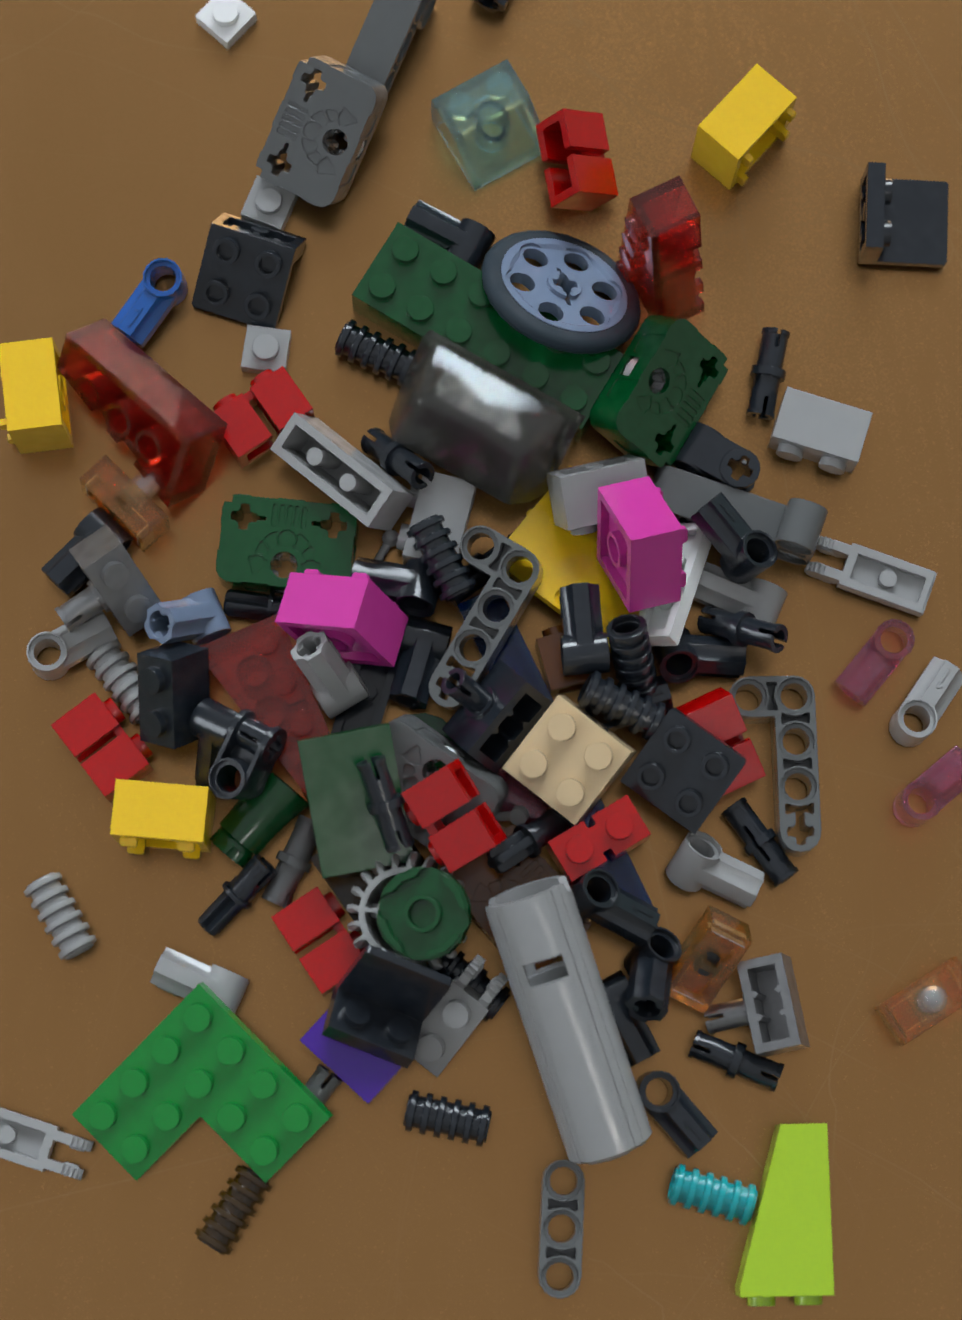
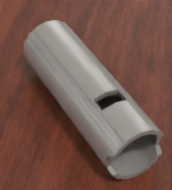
(568, 1021)

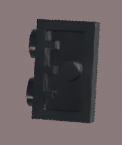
(902, 220)
(246, 270)
(684, 770)
(383, 1005)

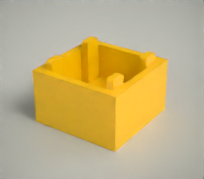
(743, 127)
(34, 396)
(163, 817)

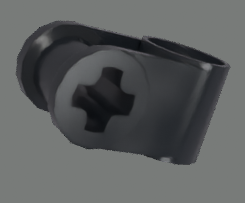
(715, 457)
(248, 753)

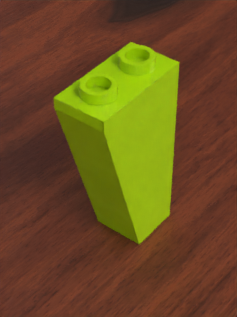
(791, 1223)

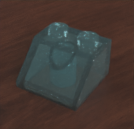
(488, 124)

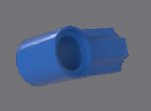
(148, 306)

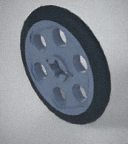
(522, 309)

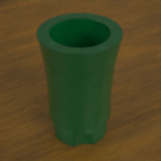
(257, 821)

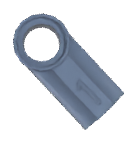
(192, 618)

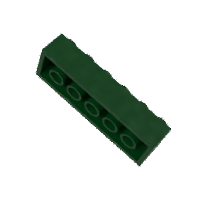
(426, 288)

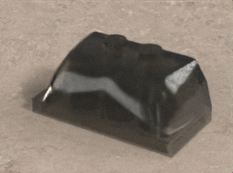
(481, 422)

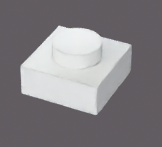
(226, 20)

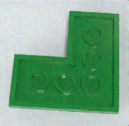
(208, 1068)

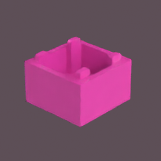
(640, 544)
(350, 611)

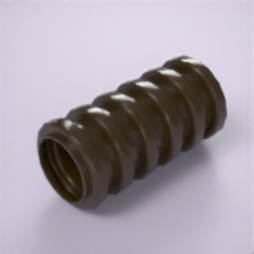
(233, 1210)

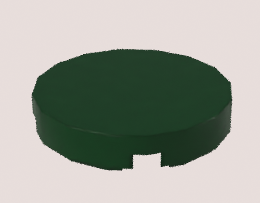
(424, 913)

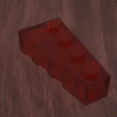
(662, 250)
(144, 408)
(262, 676)

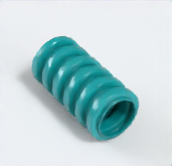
(712, 1194)

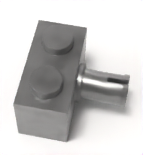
(113, 584)
(767, 1005)

